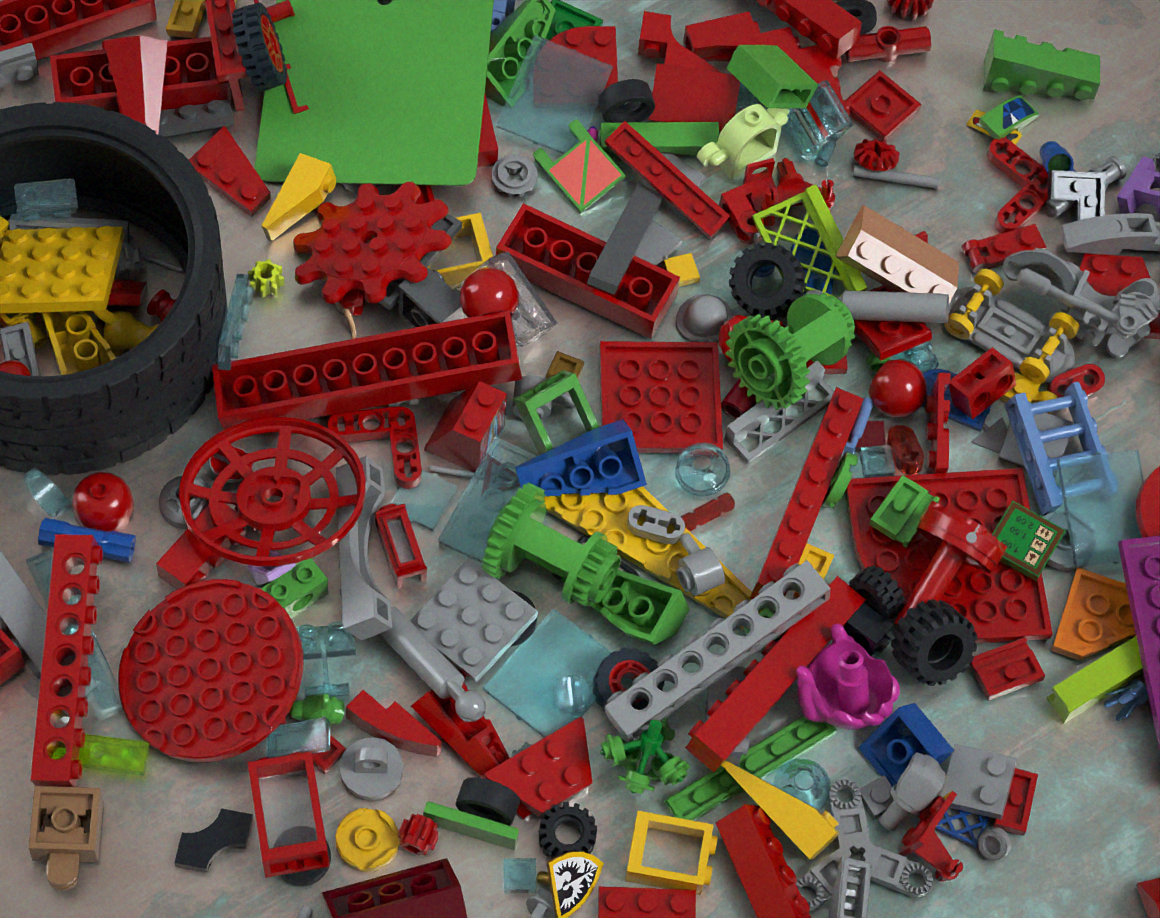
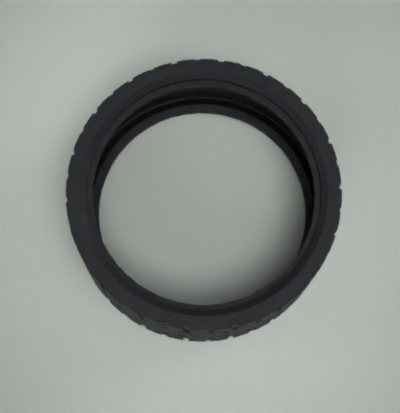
(152, 390)

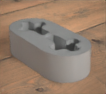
(655, 524)

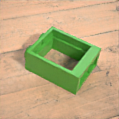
(546, 392)

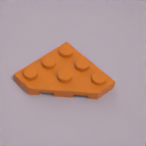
(1093, 616)

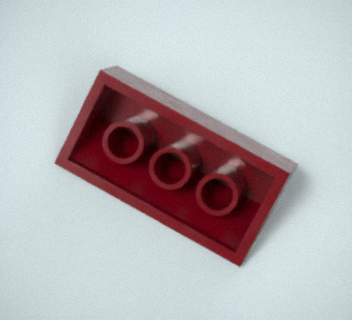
(409, 893)

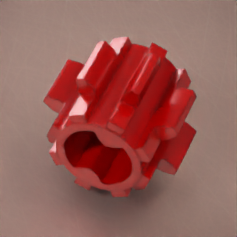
(418, 834)

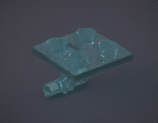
(326, 643)

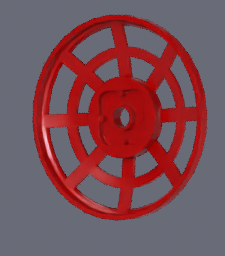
(268, 482)

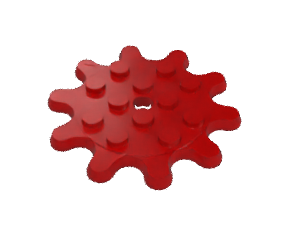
(349, 263)

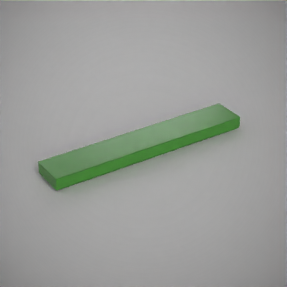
(760, 760)

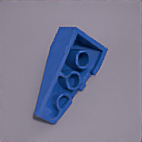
(591, 463)

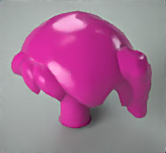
(846, 685)

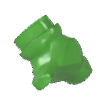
(318, 706)

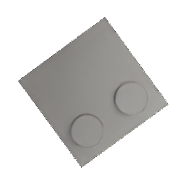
(979, 780)

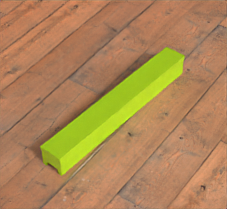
(1095, 680)

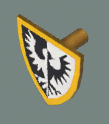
(571, 880)

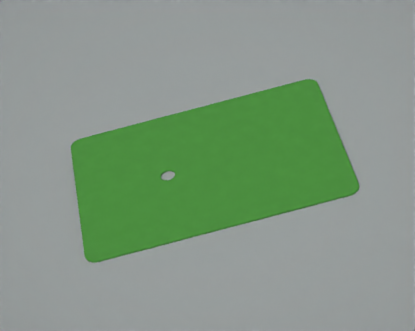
(385, 89)

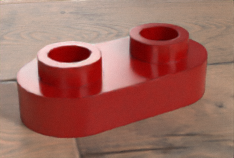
(1090, 371)

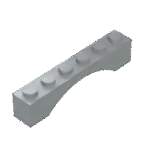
(363, 605)

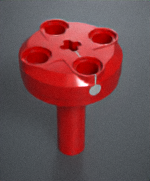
(958, 542)

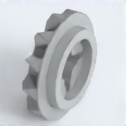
(514, 164)

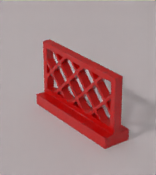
(225, 50)

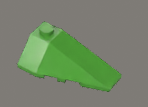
(643, 608)

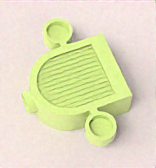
(745, 139)

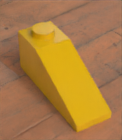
(300, 194)

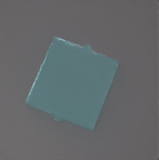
(427, 500)

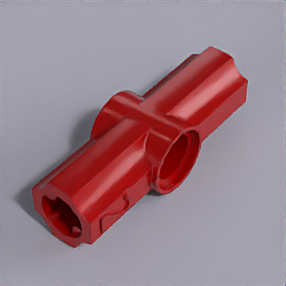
(902, 42)

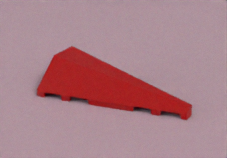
(138, 76)
(473, 741)

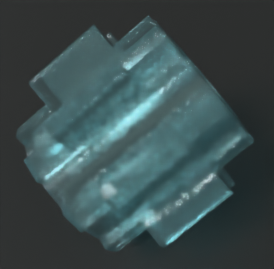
(571, 693)

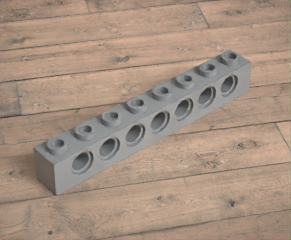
(800, 578)

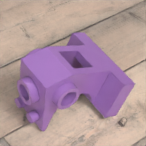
(1139, 188)

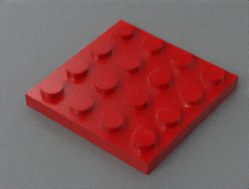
(662, 392)

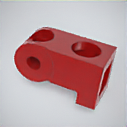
(737, 204)

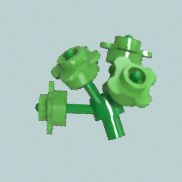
(626, 754)

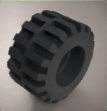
(753, 261)
(924, 626)

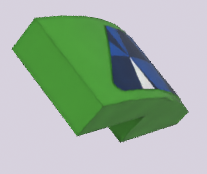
(1008, 116)

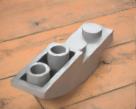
(1112, 234)

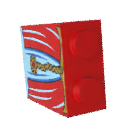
(469, 426)

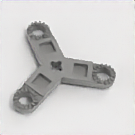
(887, 867)

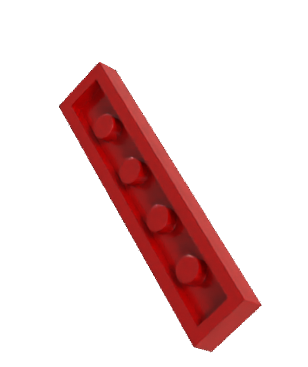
(667, 180)

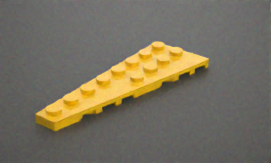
(610, 517)

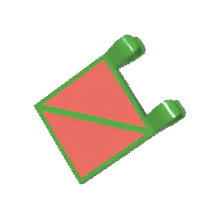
(583, 171)

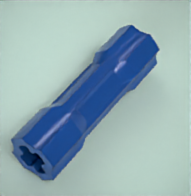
(114, 544)

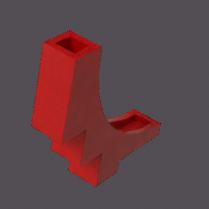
(721, 36)

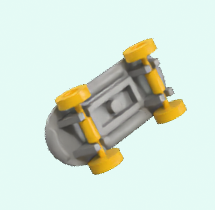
(990, 322)

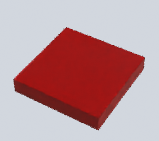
(882, 106)

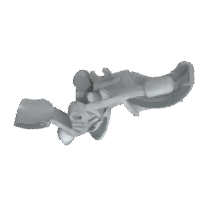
(1120, 316)

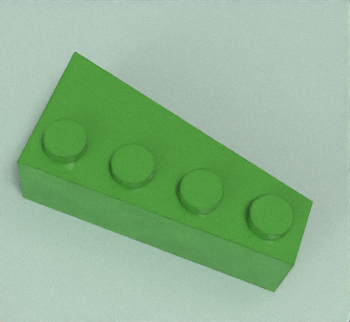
(1040, 68)

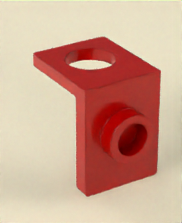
(759, 181)

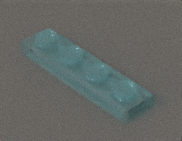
(233, 326)

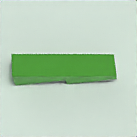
(669, 137)

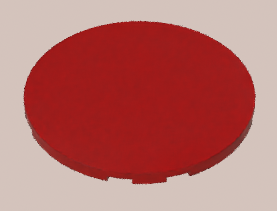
(211, 670)

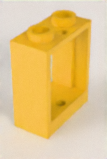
(471, 226)
(663, 878)

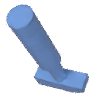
(859, 425)

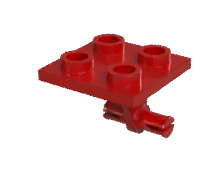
(926, 843)

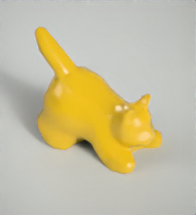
(123, 330)

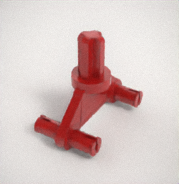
(790, 186)

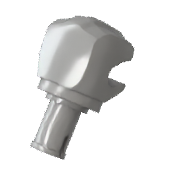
(915, 790)

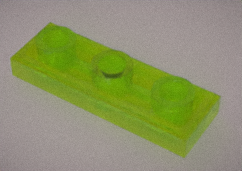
(119, 754)

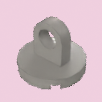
(371, 768)

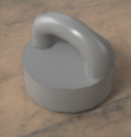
(994, 843)

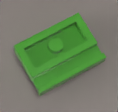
(902, 510)

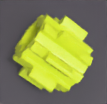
(266, 270)

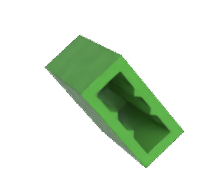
(772, 76)

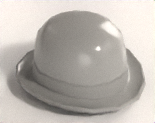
(702, 317)

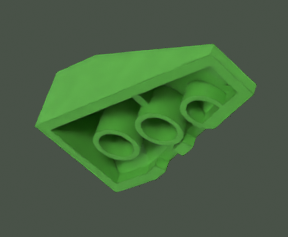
(510, 44)

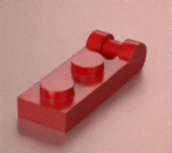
(1001, 246)

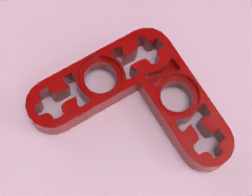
(1030, 189)
(395, 432)

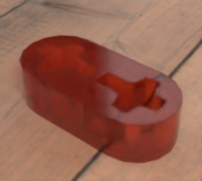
(911, 448)

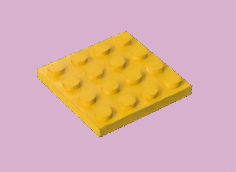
(58, 268)

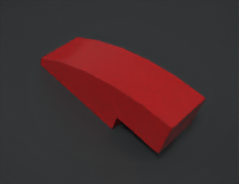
(392, 724)

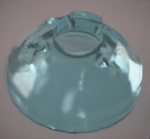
(702, 481)
(815, 795)

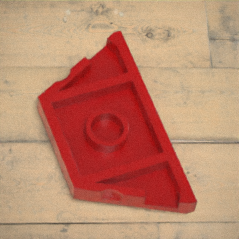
(548, 769)

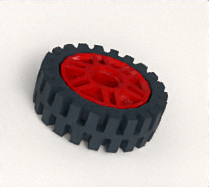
(259, 47)

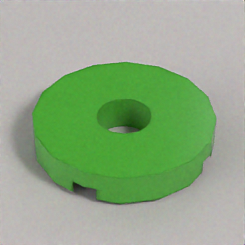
(840, 480)

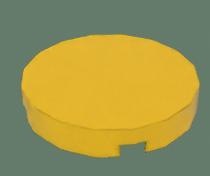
(367, 839)

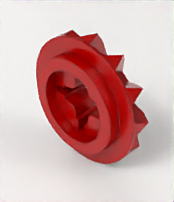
(866, 155)

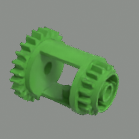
(774, 357)
(521, 535)

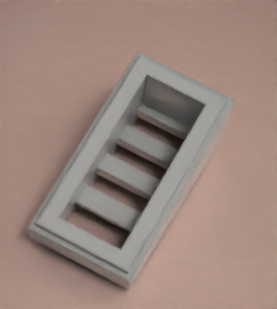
(840, 892)

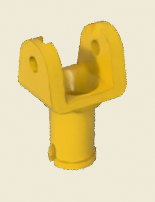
(38, 337)

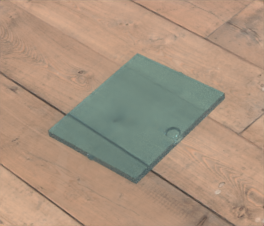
(551, 92)
(1100, 503)
(528, 675)

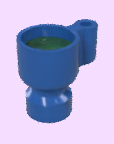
(1056, 157)

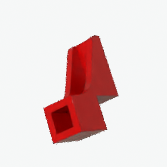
(658, 42)

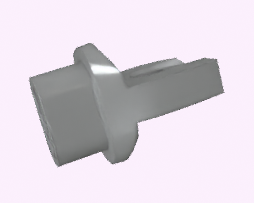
(541, 905)

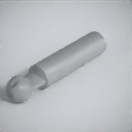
(895, 306)
(432, 666)

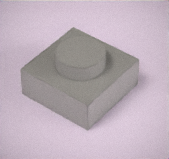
(876, 796)

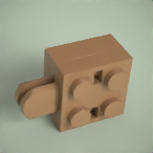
(69, 832)

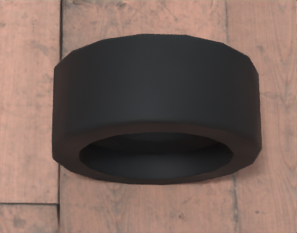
(614, 99)
(488, 800)

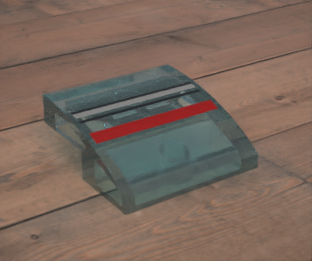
(818, 123)

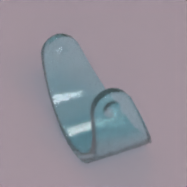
(47, 493)

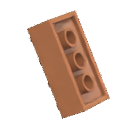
(897, 256)

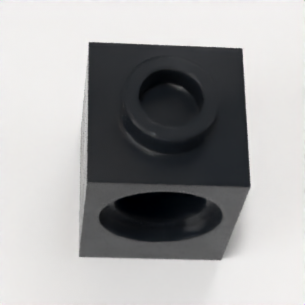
(869, 629)

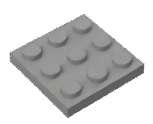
(473, 619)

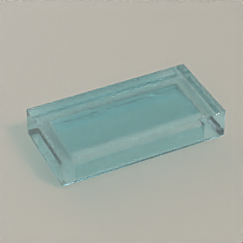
(299, 737)

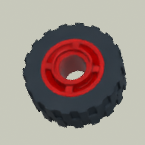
(620, 665)

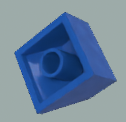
(899, 738)

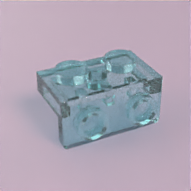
(45, 199)

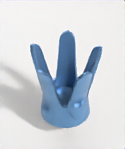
(1134, 693)

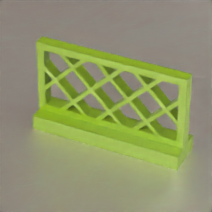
(827, 231)

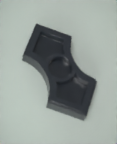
(200, 848)

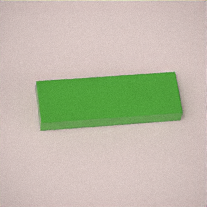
(472, 825)

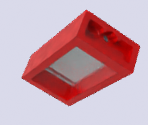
(288, 814)

